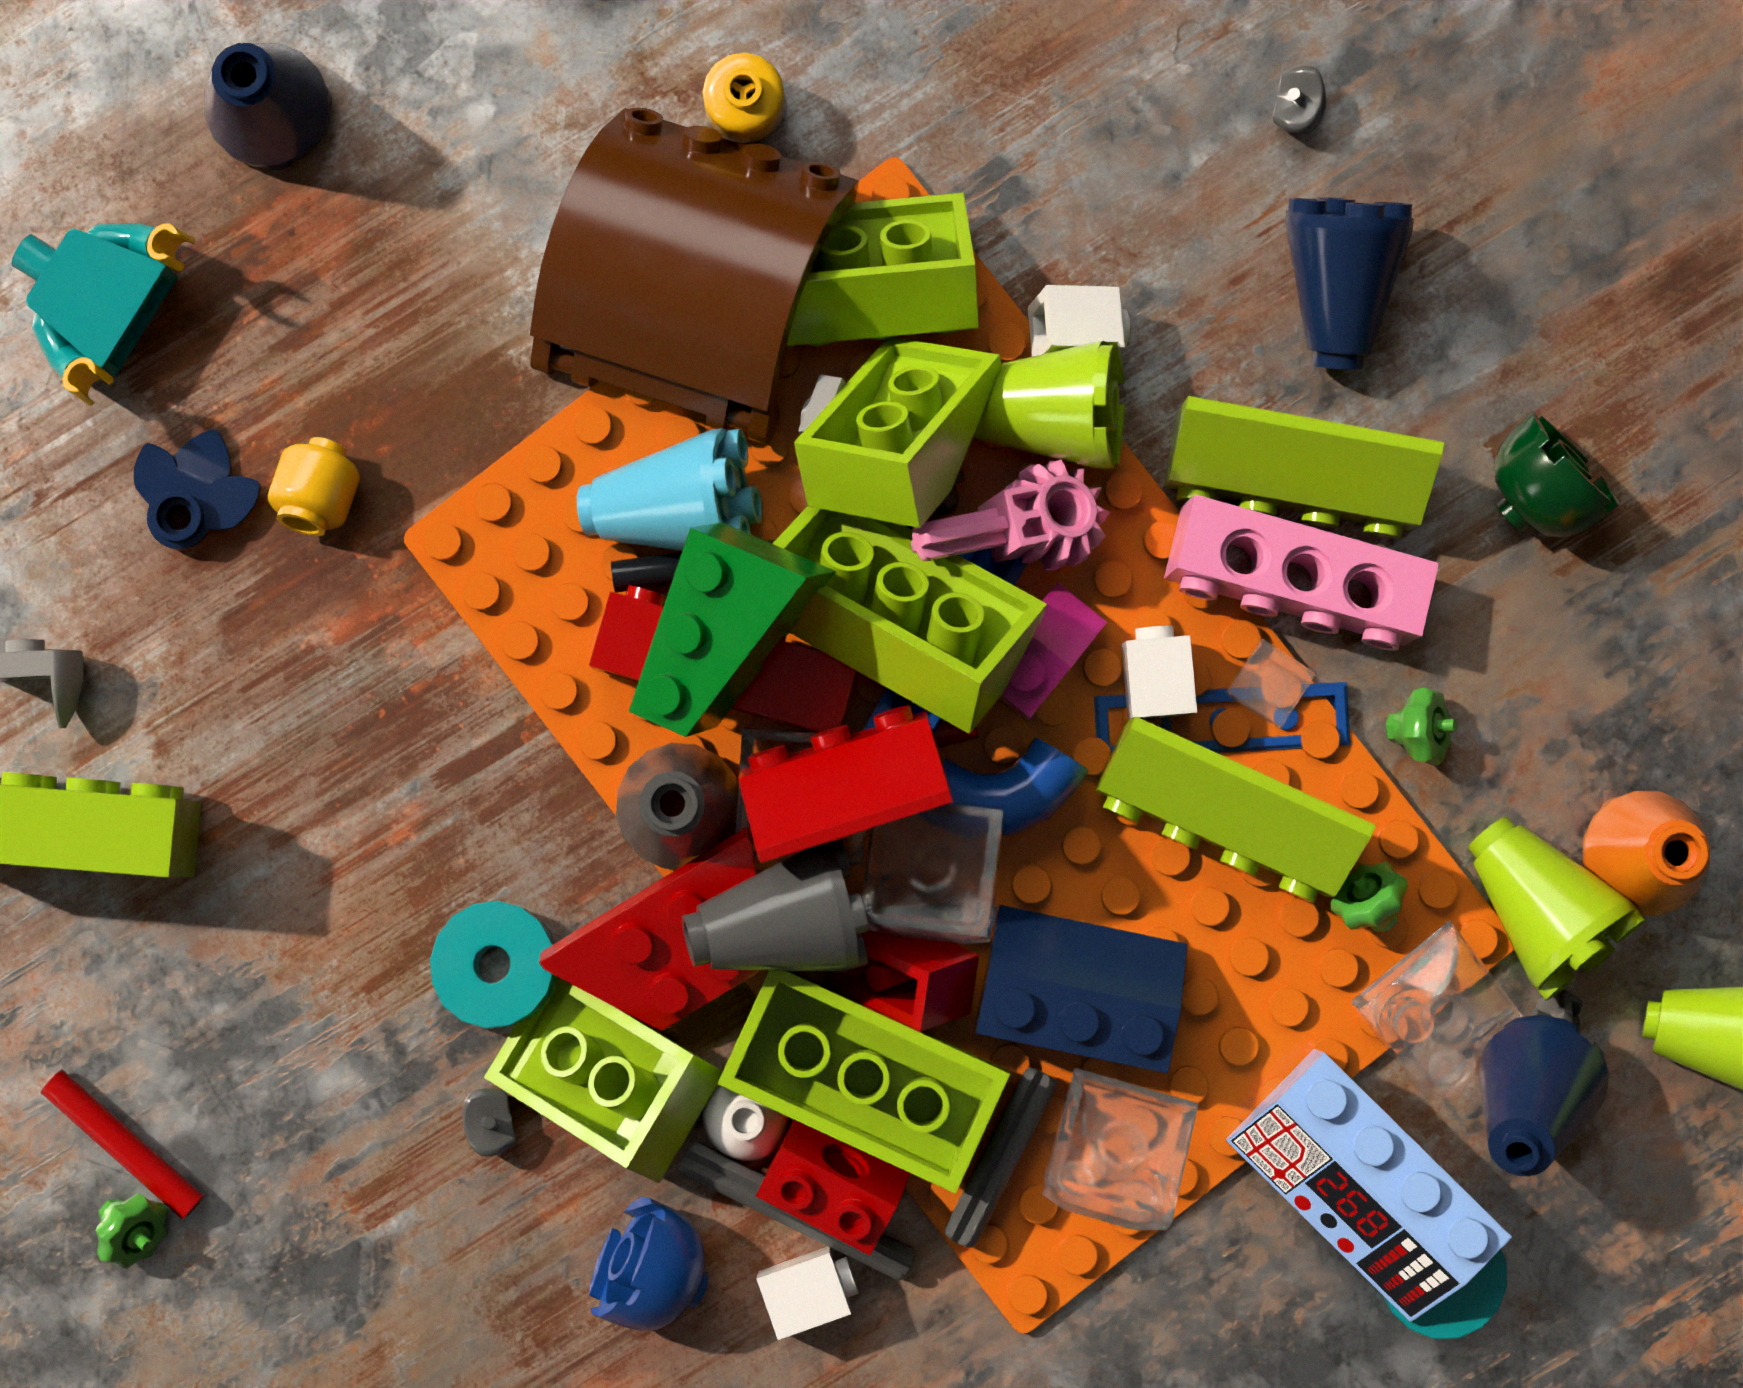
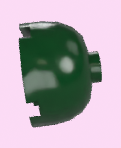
(1548, 482)

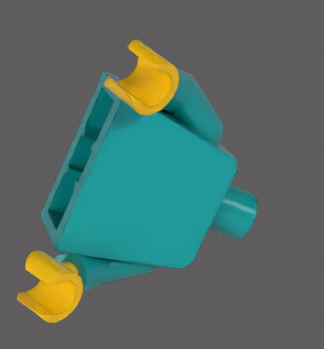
(97, 295)

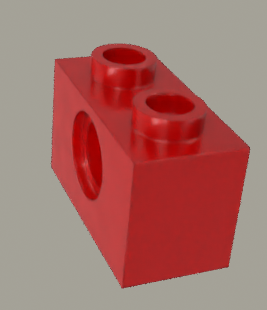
(833, 1186)

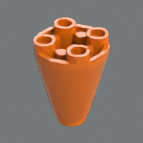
(1629, 845)

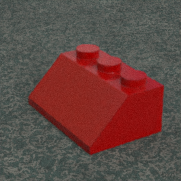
(843, 783)

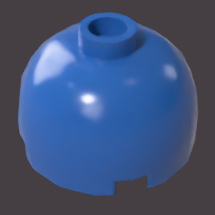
(650, 1270)

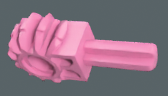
(1019, 522)

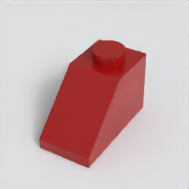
(911, 980)

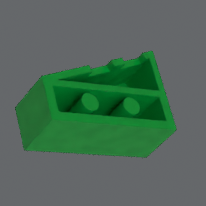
(719, 625)

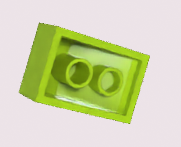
(897, 432)
(606, 1079)

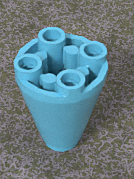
(671, 491)

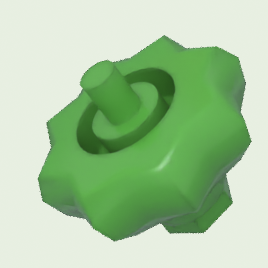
(1423, 726)
(1370, 897)
(130, 1229)

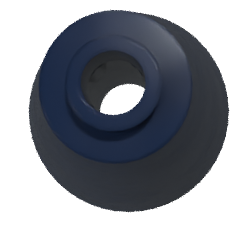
(1538, 1091)

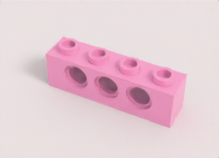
(1397, 581)

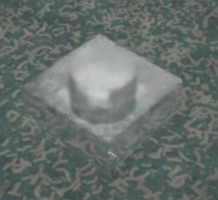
(1270, 683)

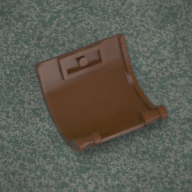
(683, 267)

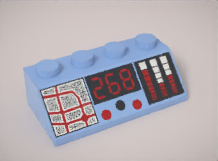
(1367, 1187)

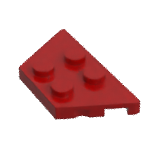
(639, 948)

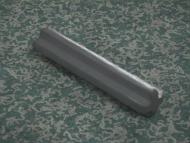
(1000, 1157)

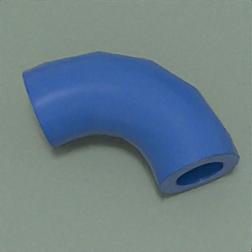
(1026, 791)

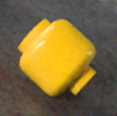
(744, 118)
(313, 487)

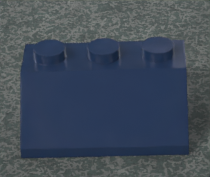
(1082, 989)

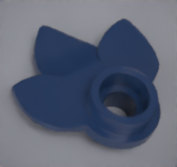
(195, 480)

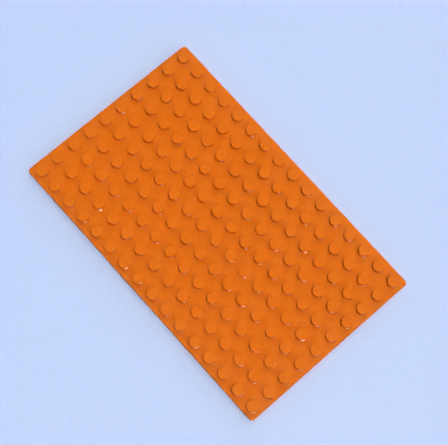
(1261, 965)

